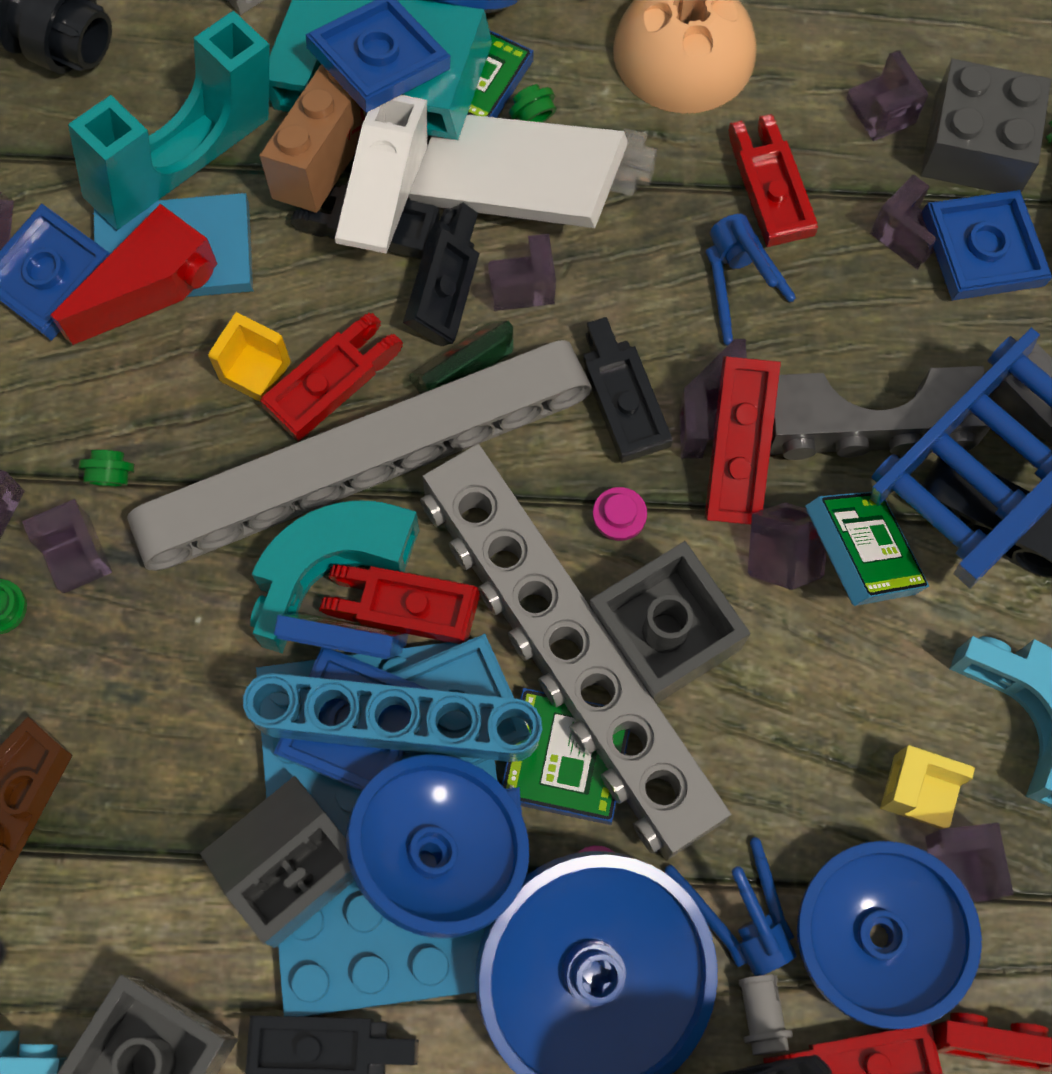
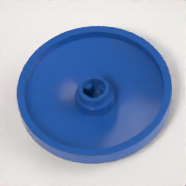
(597, 970)

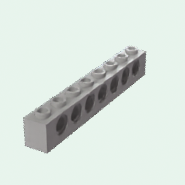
(475, 483)

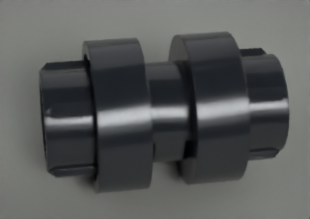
(56, 32)

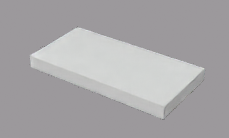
(522, 170)

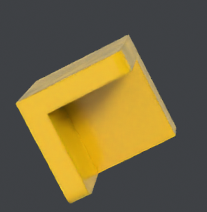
(249, 356)

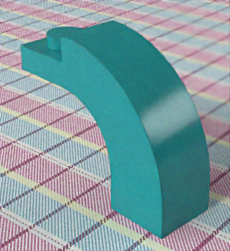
(307, 548)

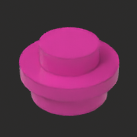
(619, 513)

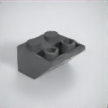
(281, 863)

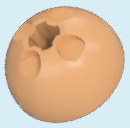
(685, 52)

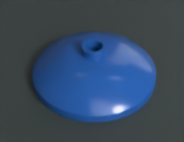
(460, 819)
(929, 928)

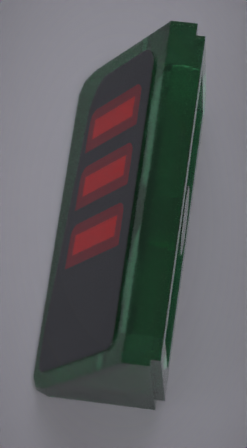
(468, 356)

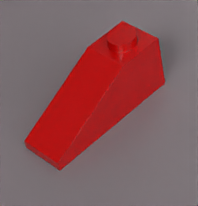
(143, 275)

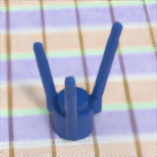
(739, 246)
(764, 939)

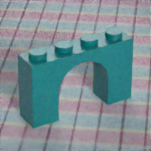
(458, 29)
(129, 170)

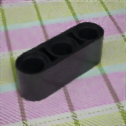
(1030, 552)

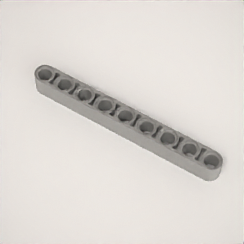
(357, 455)

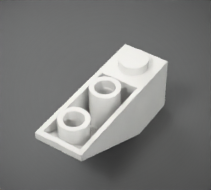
(383, 173)

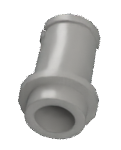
(764, 1015)

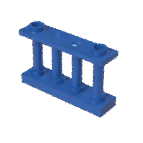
(1015, 508)

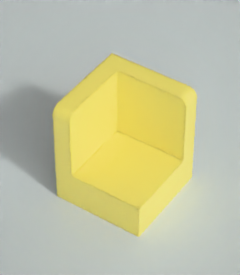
(924, 786)

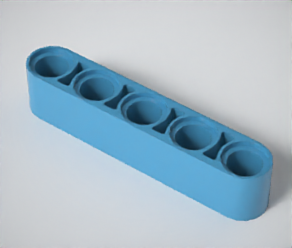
(369, 700)

